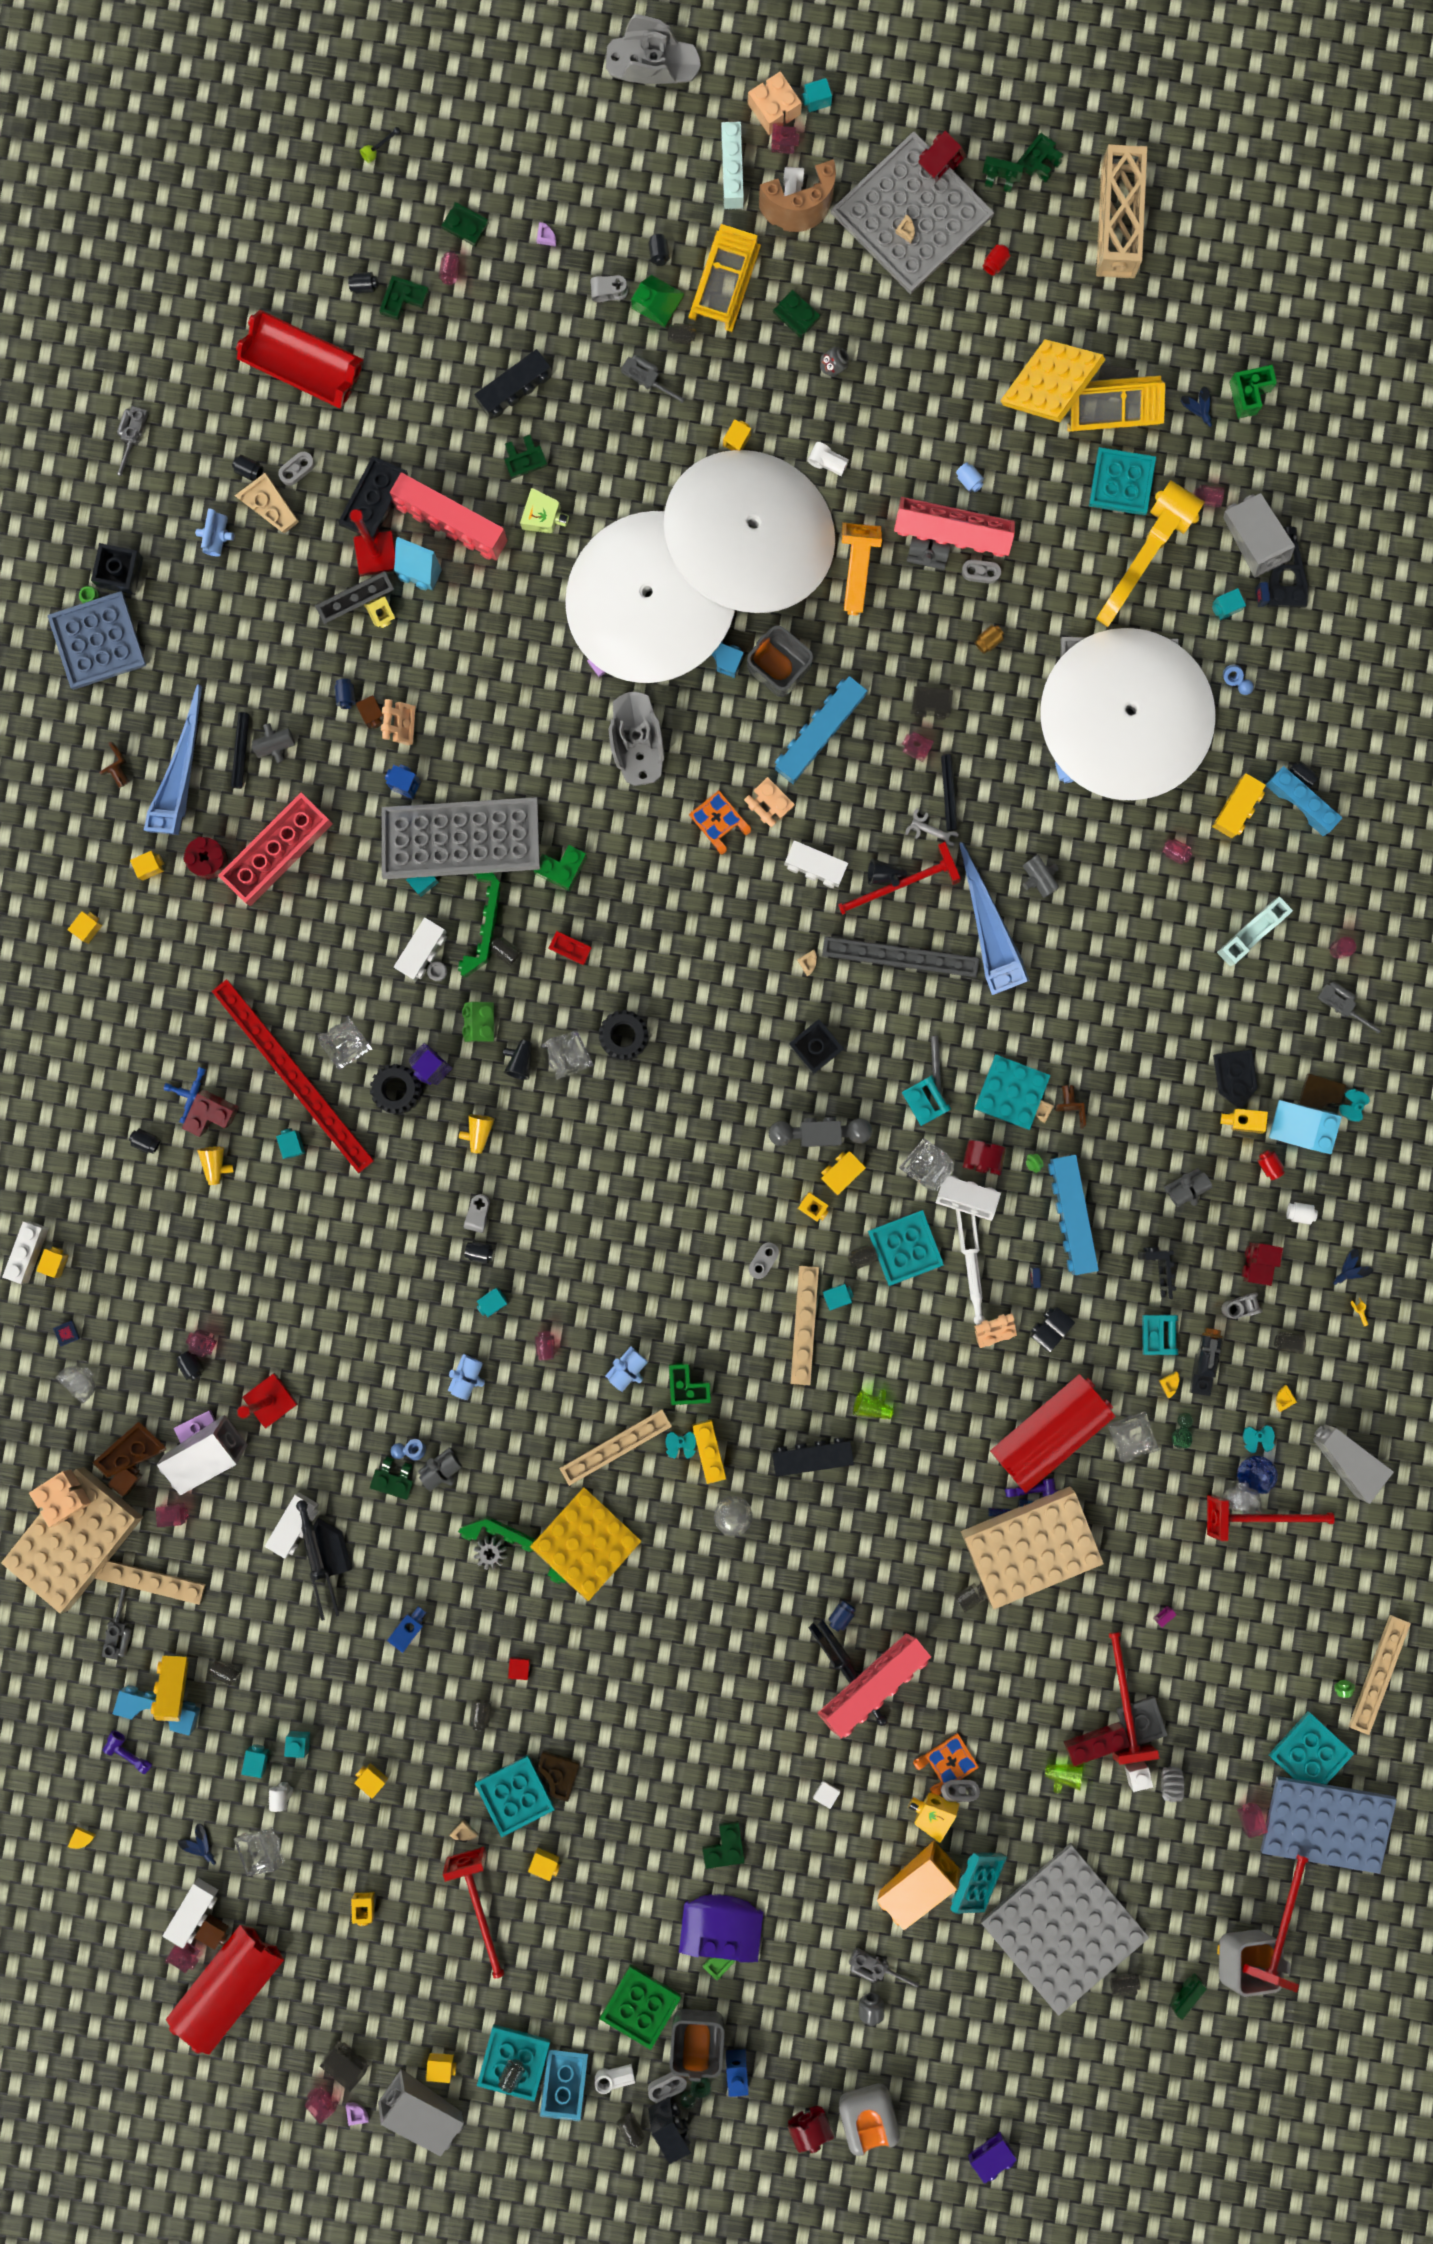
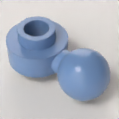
(1245, 686)
(399, 1450)

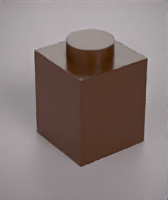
(370, 712)
(125, 1480)
(212, 1932)

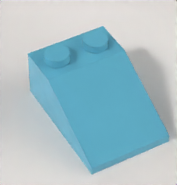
(416, 564)
(1305, 1126)
(564, 2085)

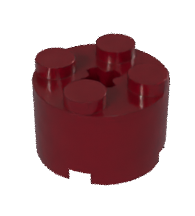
(195, 855)
(984, 1157)
(810, 2130)

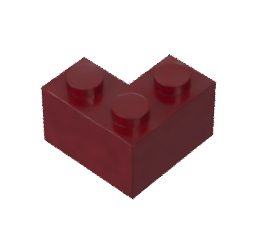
(941, 156)
(209, 1109)
(1261, 1263)

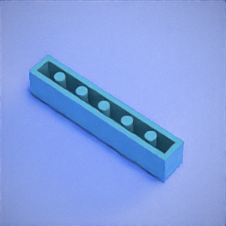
(820, 730)
(1073, 1215)

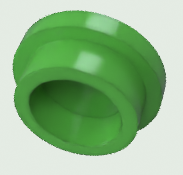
(88, 594)
(1034, 1162)
(1344, 1688)

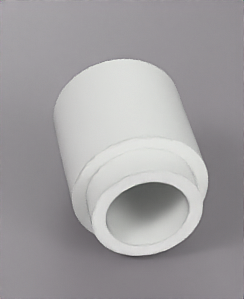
(1301, 1213)

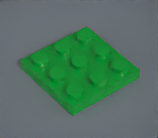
(640, 2007)

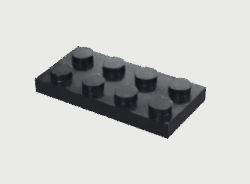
(372, 496)

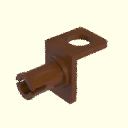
(114, 769)
(1070, 1104)

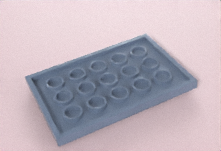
(1328, 1824)

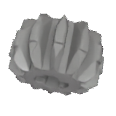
(483, 1555)
(1172, 1784)

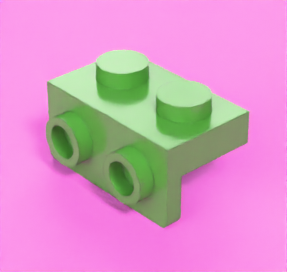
(478, 1021)

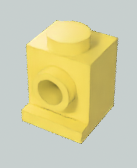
(387, 614)

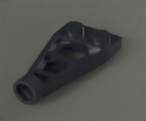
(1289, 596)

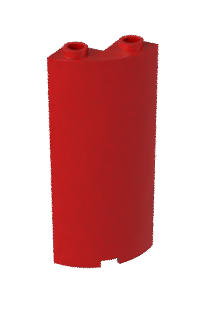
(299, 358)
(1053, 1433)
(224, 1990)

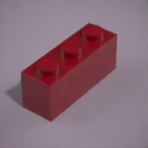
(1096, 1744)

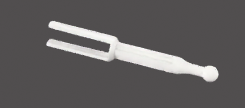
(972, 1268)

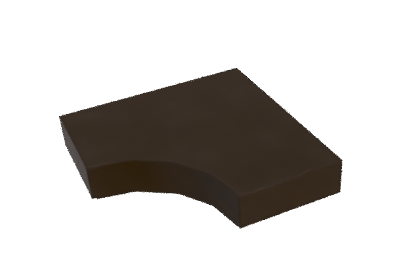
(1320, 1092)
(559, 1773)

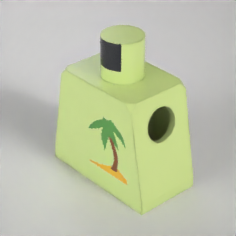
(542, 513)

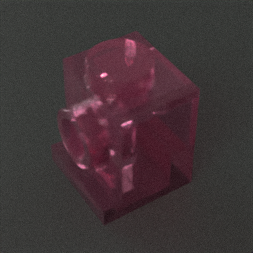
(784, 139)
(917, 752)
(188, 1952)
(320, 2104)

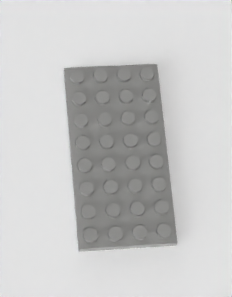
(460, 838)

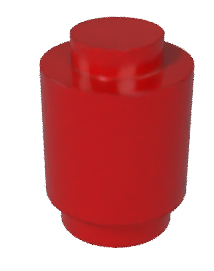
(996, 259)
(1271, 1164)

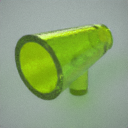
(869, 1406)
(1066, 1775)

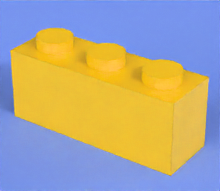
(1239, 806)
(709, 1451)
(170, 1688)

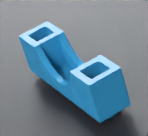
(728, 659)
(1318, 813)
(132, 1701)

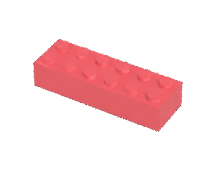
(448, 517)
(954, 526)
(275, 849)
(874, 1685)

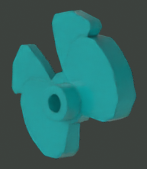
(1359, 1100)
(1252, 1437)
(674, 1442)

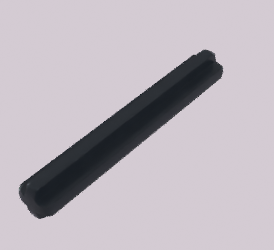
(240, 750)
(949, 792)

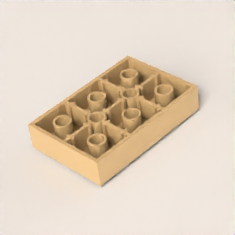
(1032, 1547)
(67, 1557)

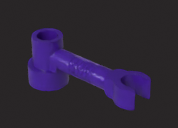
(1047, 1488)
(114, 1745)

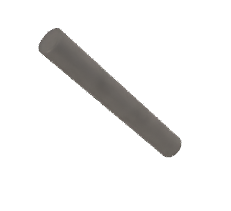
(936, 1061)

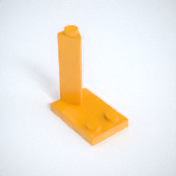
(861, 539)

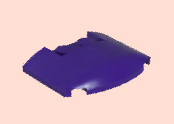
(721, 1928)

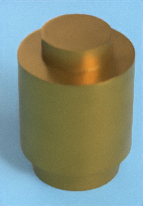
(989, 639)

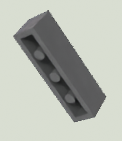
(354, 597)

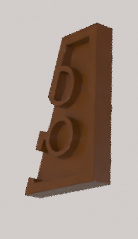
(129, 1450)

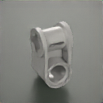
(605, 288)
(477, 1217)
(1245, 1306)

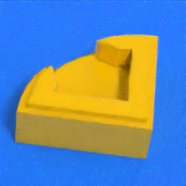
(1170, 1384)
(1284, 1398)
(81, 1838)

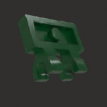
(1037, 153)
(1000, 168)
(526, 461)
(392, 1483)

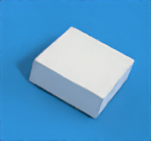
(826, 1794)

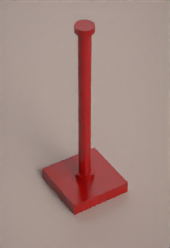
(371, 554)
(946, 864)
(267, 1401)
(1219, 1518)
(1135, 1752)
(465, 1865)
(1271, 1973)

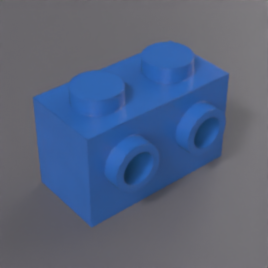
(402, 781)

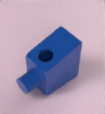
(401, 1636)
(737, 2074)

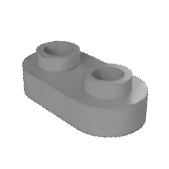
(295, 467)
(981, 569)
(763, 1260)
(958, 1791)
(668, 2086)

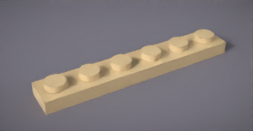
(804, 1325)
(615, 1447)
(152, 1582)
(1379, 1674)

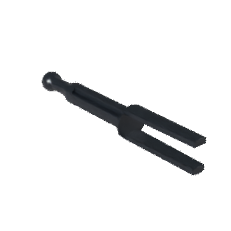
(314, 1556)
(841, 1661)

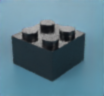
(117, 568)
(815, 1047)
(670, 2130)

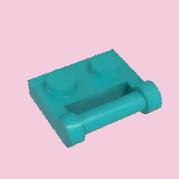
(920, 1103)
(1154, 1334)

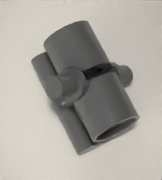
(928, 553)
(273, 743)
(1040, 876)
(1188, 1187)
(440, 1470)

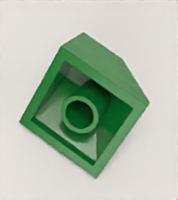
(656, 300)

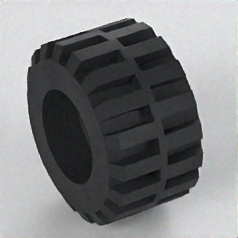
(611, 1023)
(379, 1089)

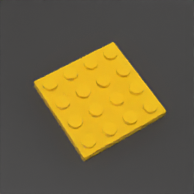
(1052, 380)
(585, 1544)

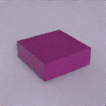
(1164, 1616)

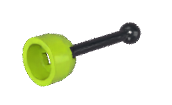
(369, 152)

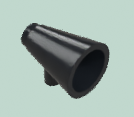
(882, 872)
(520, 1061)

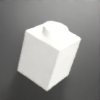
(1138, 1776)

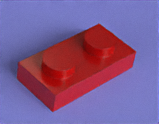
(570, 948)

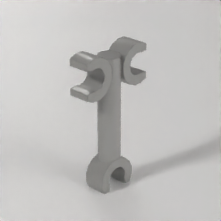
(917, 825)

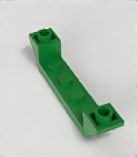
(471, 964)
(472, 1530)

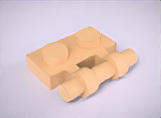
(403, 722)
(773, 798)
(995, 1330)

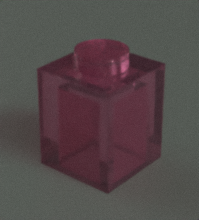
(171, 1514)
(1252, 1820)

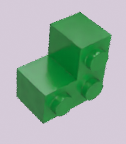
(1247, 388)
(563, 872)
(683, 1390)

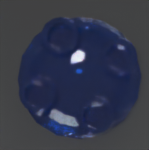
(1258, 1473)

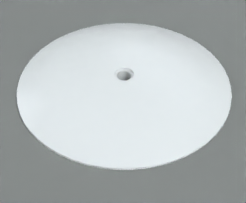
(743, 565)
(638, 634)
(1122, 752)

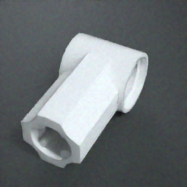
(793, 180)
(823, 457)
(279, 1796)
(617, 2078)

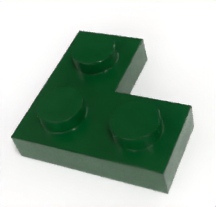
(401, 292)
(728, 1852)

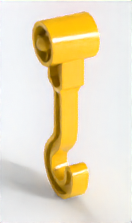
(1175, 510)

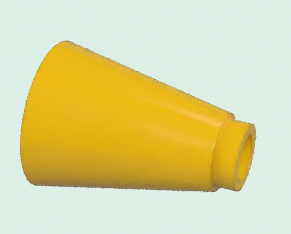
(478, 1132)
(212, 1161)

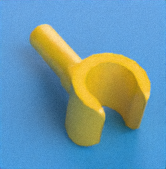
(1360, 1308)

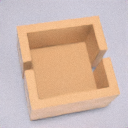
(772, 100)
(57, 1498)

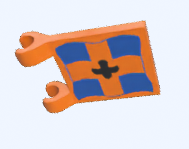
(717, 818)
(949, 1760)

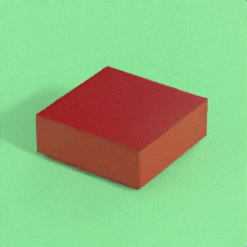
(518, 1668)

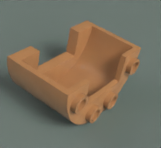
(801, 209)

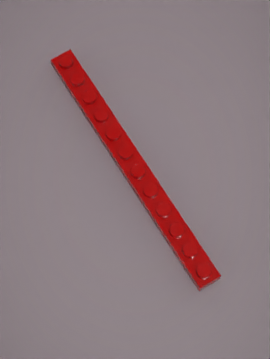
(293, 1076)

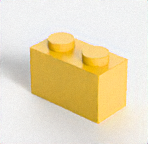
(842, 1173)

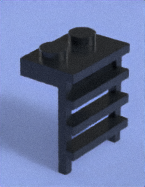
(1163, 1258)

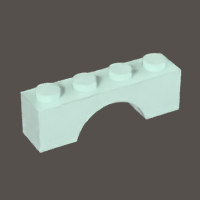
(732, 165)
(1254, 931)

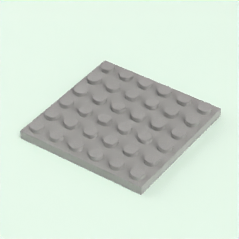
(941, 212)
(1064, 1929)

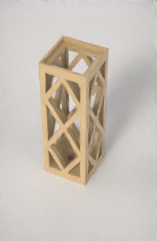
(1121, 263)

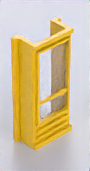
(726, 276)
(1119, 404)

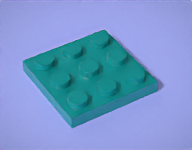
(1122, 481)
(1012, 1092)
(905, 1248)
(1311, 1751)
(514, 1796)
(978, 1882)
(511, 2044)

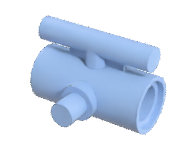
(214, 533)
(626, 1369)
(465, 1377)

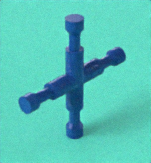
(190, 1095)

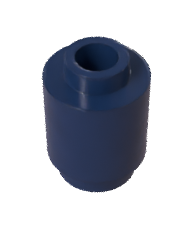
(344, 693)
(841, 1616)

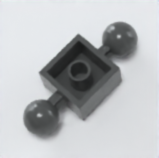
(820, 1133)

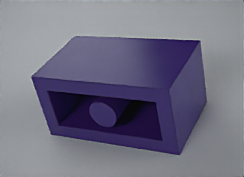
(992, 2158)

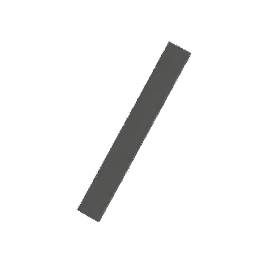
(900, 957)

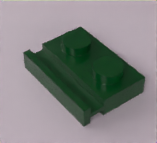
(465, 224)
(796, 313)
(1188, 1996)

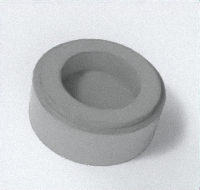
(437, 971)

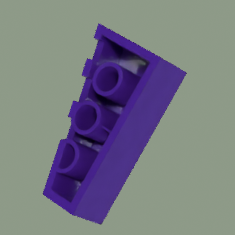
(429, 1065)

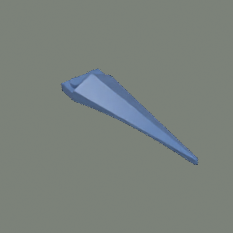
(171, 798)
(1000, 956)

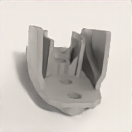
(657, 51)
(636, 733)

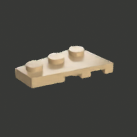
(268, 502)

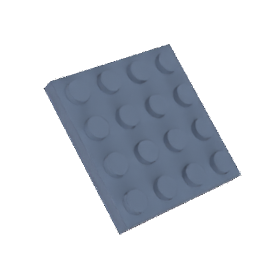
(96, 640)

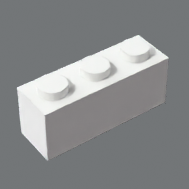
(815, 864)
(421, 949)
(968, 1197)
(25, 1252)
(289, 1529)
(191, 1913)

